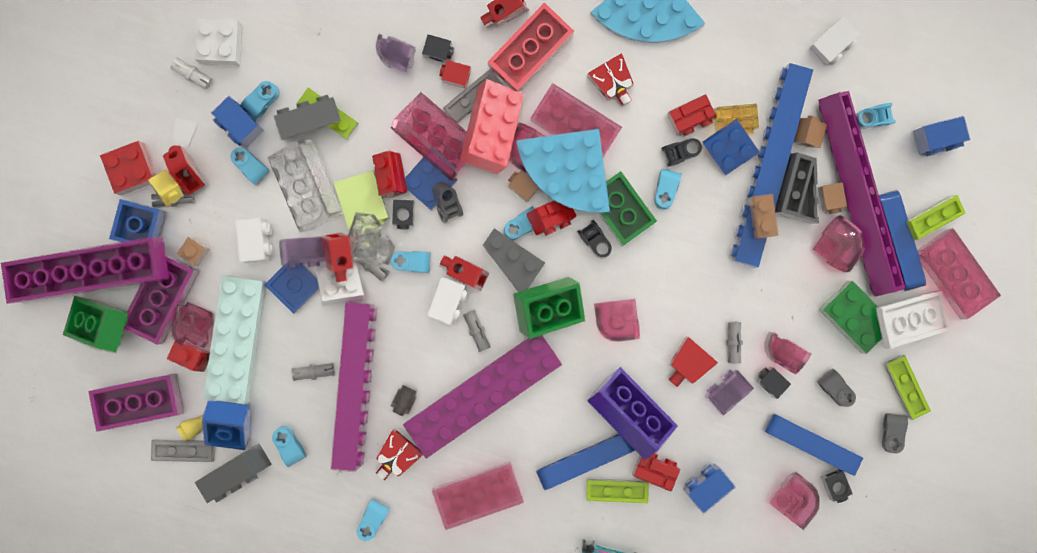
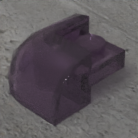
(395, 53)

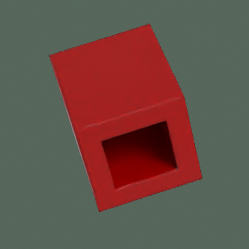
(455, 74)

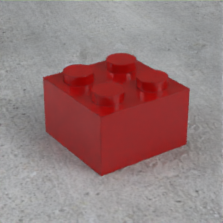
(128, 167)

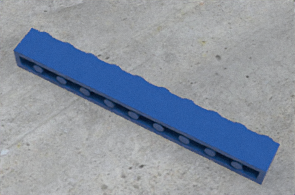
(773, 156)

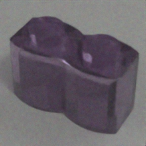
(729, 391)

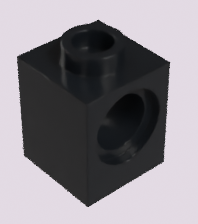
(438, 49)
(399, 205)
(773, 382)
(829, 481)

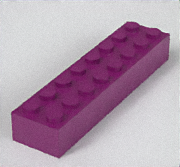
(85, 270)
(352, 386)
(481, 395)

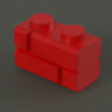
(691, 115)
(389, 174)
(549, 216)
(657, 471)

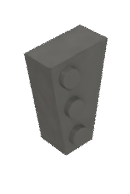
(306, 117)
(798, 190)
(514, 261)
(232, 474)

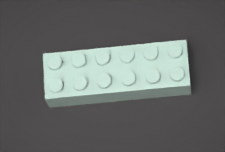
(234, 340)

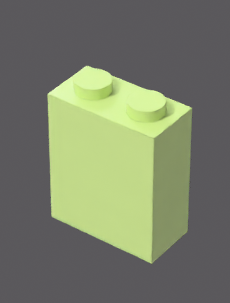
(361, 196)

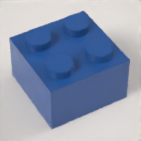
(237, 121)
(945, 134)
(136, 222)
(226, 425)
(708, 487)

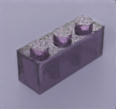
(302, 251)

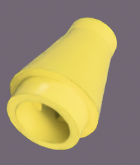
(190, 428)

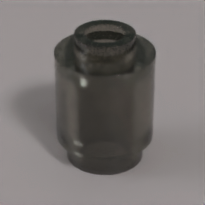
(403, 400)

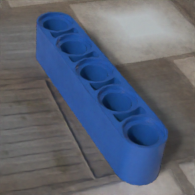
(902, 240)
(814, 444)
(583, 461)

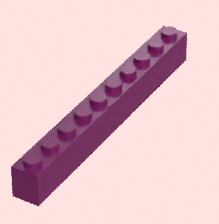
(861, 193)

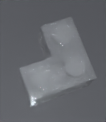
(367, 242)

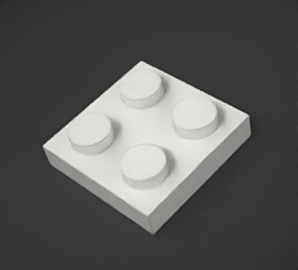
(339, 292)

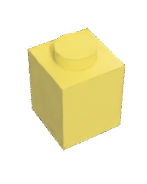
(166, 188)

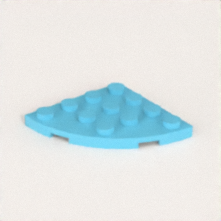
(648, 19)
(568, 168)

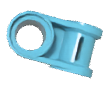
(259, 101)
(878, 116)
(251, 167)
(667, 185)
(521, 222)
(415, 261)
(289, 448)
(373, 518)

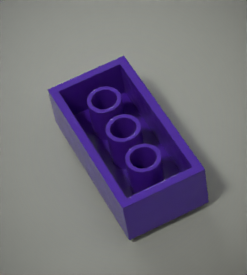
(632, 413)

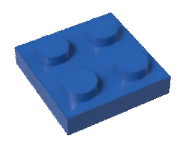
(731, 146)
(422, 180)
(293, 286)

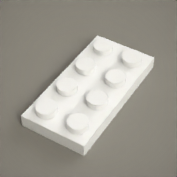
(913, 319)

